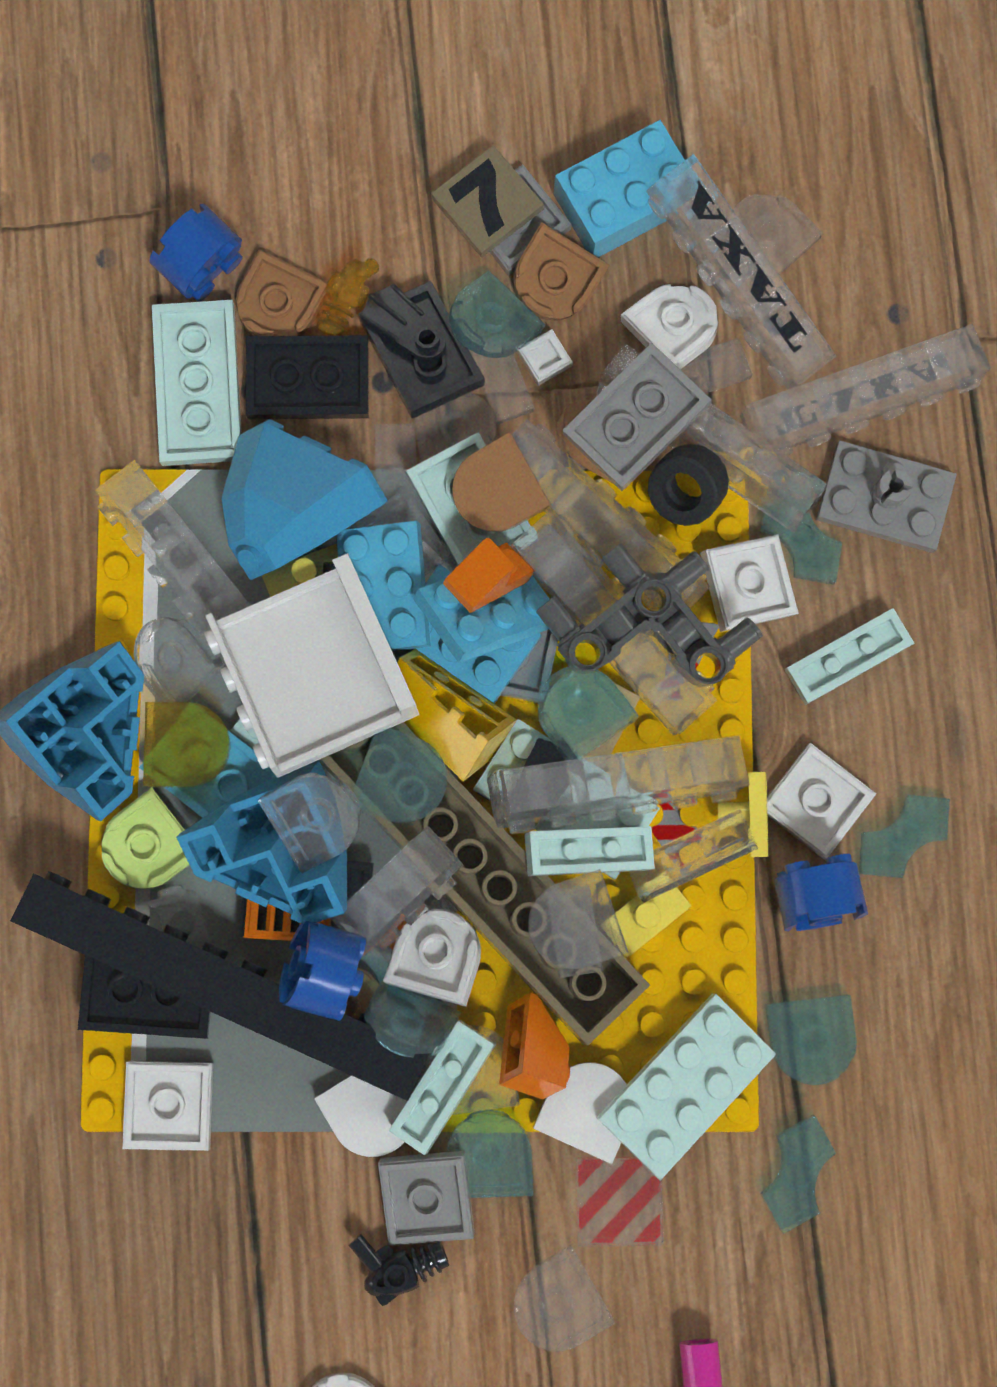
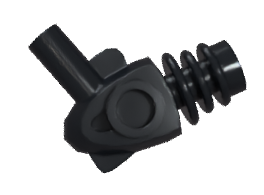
(396, 1272)

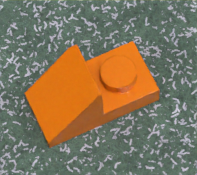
(487, 575)

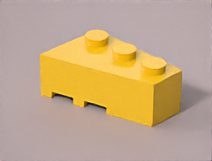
(453, 716)

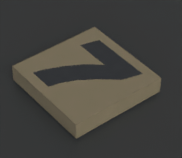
(487, 201)

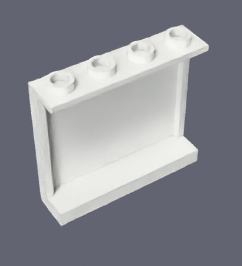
(311, 670)

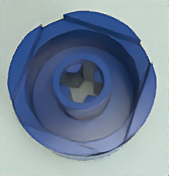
(197, 252)
(819, 894)
(322, 970)

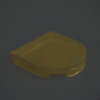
(183, 745)

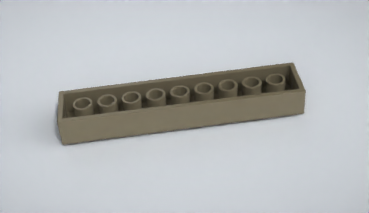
(498, 897)

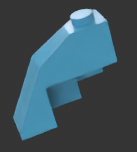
(290, 497)
(81, 728)
(247, 854)

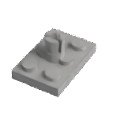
(636, 416)
(886, 496)

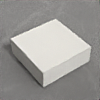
(545, 357)

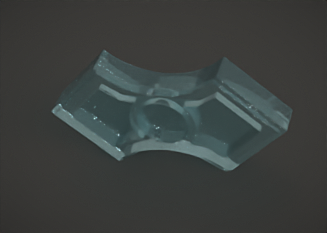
(812, 552)
(889, 850)
(793, 1190)

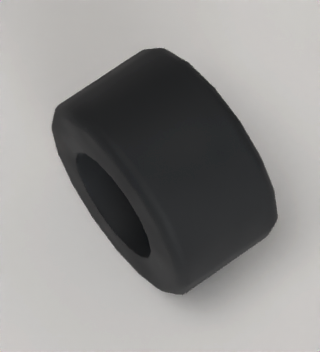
(672, 501)

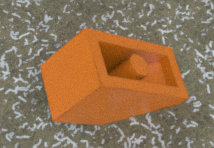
(533, 1050)

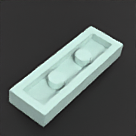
(849, 656)
(589, 850)
(442, 1087)

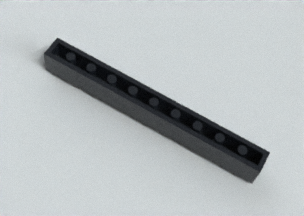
(208, 981)

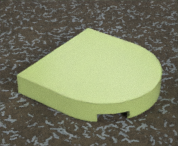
(143, 845)

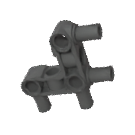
(672, 625)

